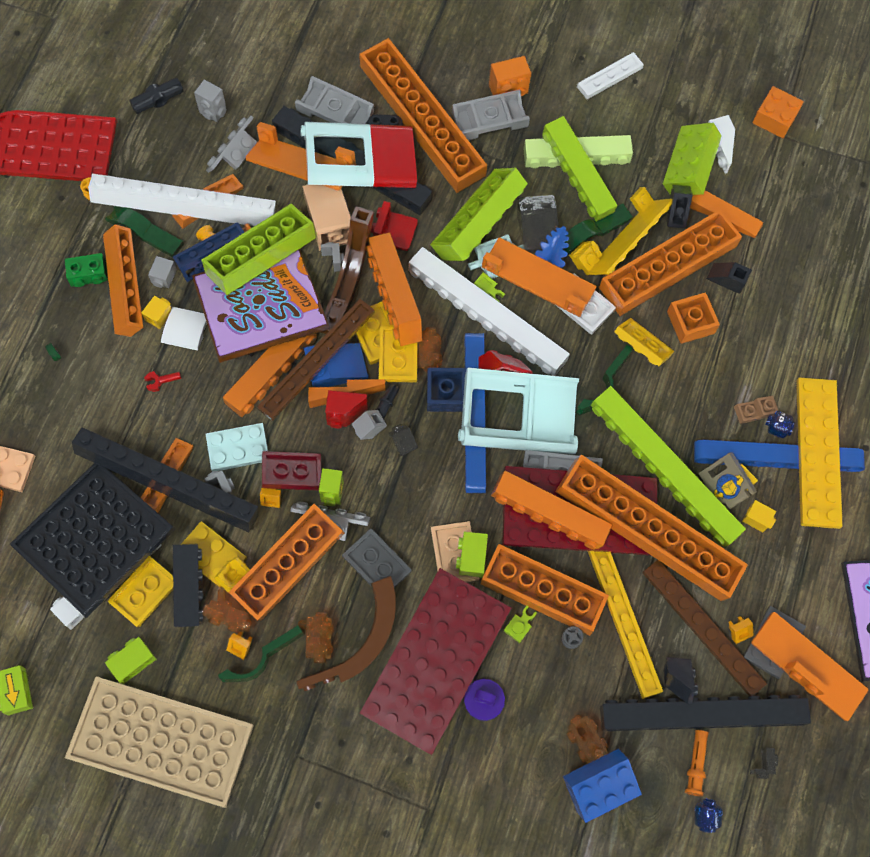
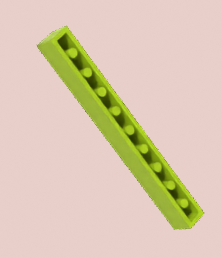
(667, 467)

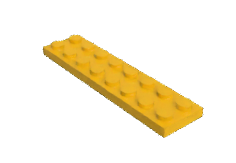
(819, 453)

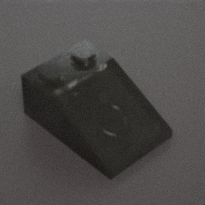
(536, 220)

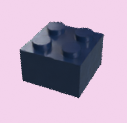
(445, 389)

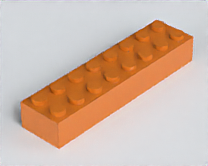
(670, 262)

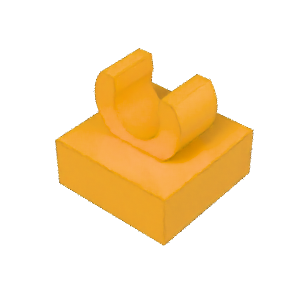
(270, 497)
(741, 630)
(239, 645)

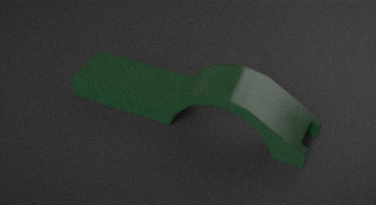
(590, 227)
(145, 230)
(585, 405)
(268, 650)

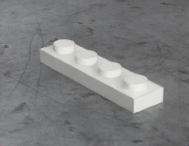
(610, 75)

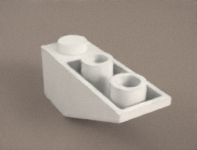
(725, 147)

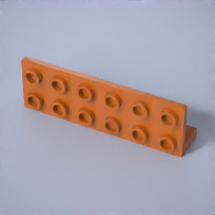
(290, 158)
(538, 276)

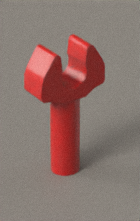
(160, 380)

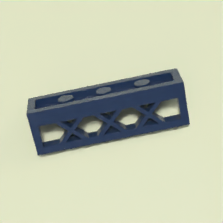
(192, 256)

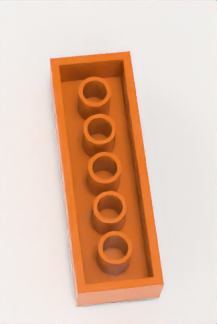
(394, 289)
(286, 562)
(544, 589)

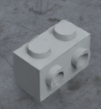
(210, 101)

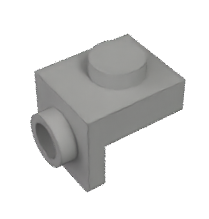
(333, 249)
(219, 477)

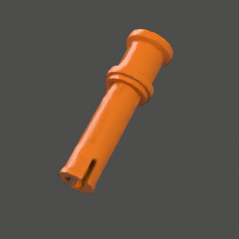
(696, 773)

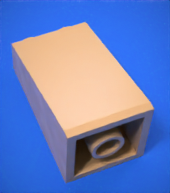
(328, 214)

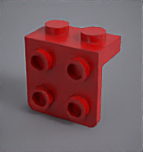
(399, 226)

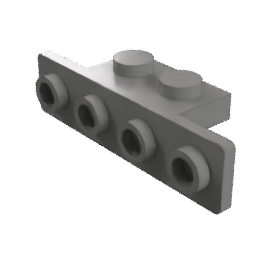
(236, 148)
(338, 516)

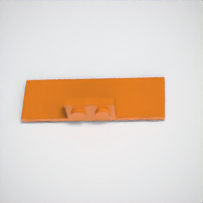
(809, 666)

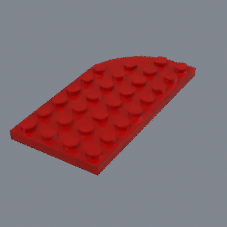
(55, 144)

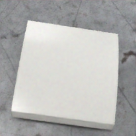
(184, 328)

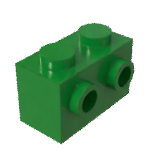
(86, 270)

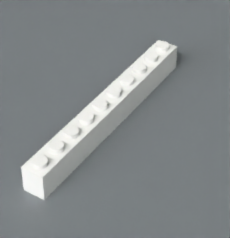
(179, 200)
(488, 312)

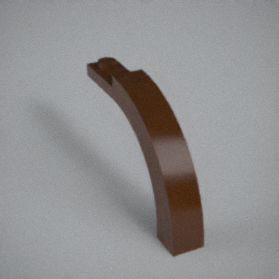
(352, 266)
(383, 621)

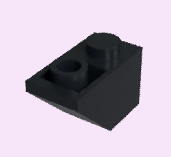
(729, 275)
(680, 678)

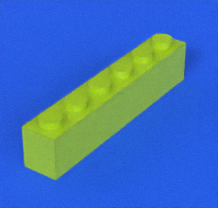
(579, 169)

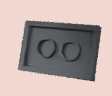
(376, 560)
(757, 658)

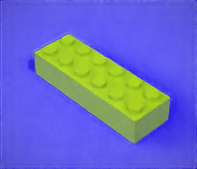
(479, 214)
(259, 249)

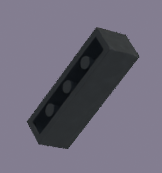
(185, 585)

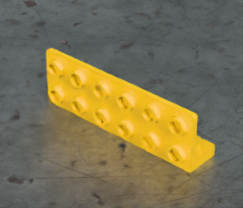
(648, 215)

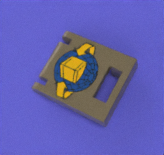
(730, 484)

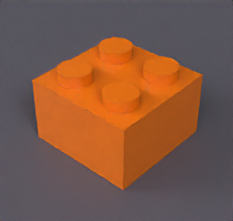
(510, 76)
(778, 112)
(693, 318)

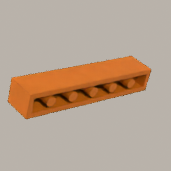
(122, 281)
(264, 374)
(551, 510)

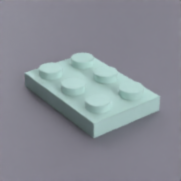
(236, 447)

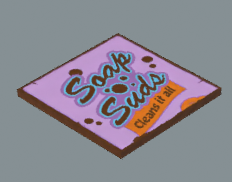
(262, 312)

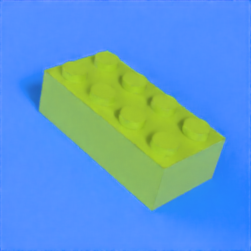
(693, 157)

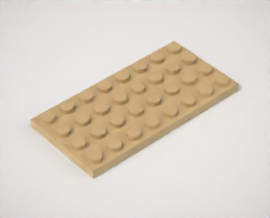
(160, 742)

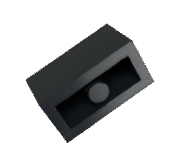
(680, 206)

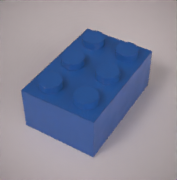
(602, 785)

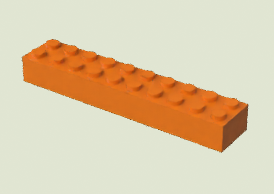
(421, 110)
(652, 528)

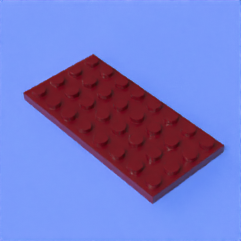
(525, 532)
(435, 661)

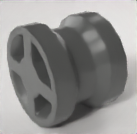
(573, 633)

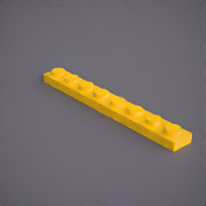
(626, 624)

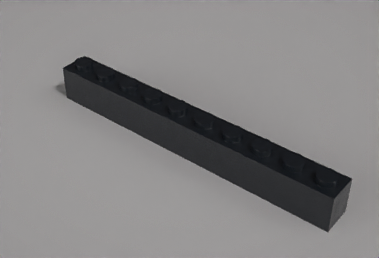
(289, 124)
(165, 479)
(705, 714)

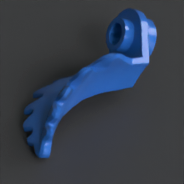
(553, 250)

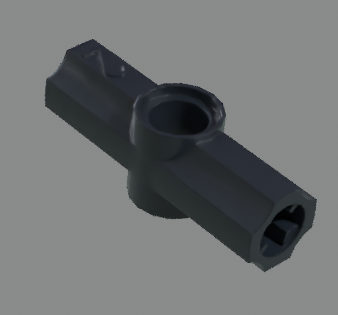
(156, 95)

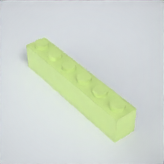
(600, 150)

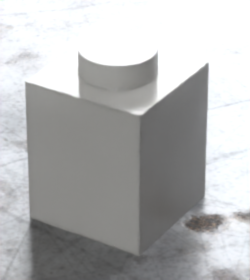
(162, 272)
(369, 424)

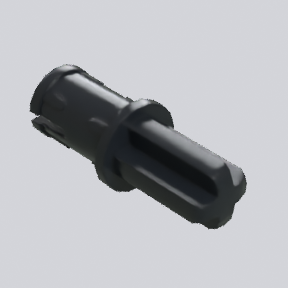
(387, 400)

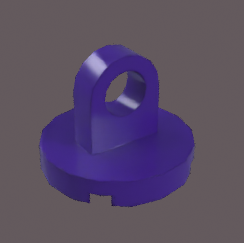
(484, 699)

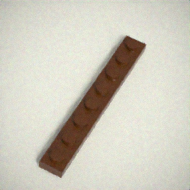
(315, 360)
(704, 628)

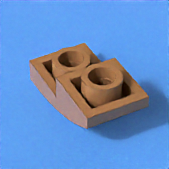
(755, 410)

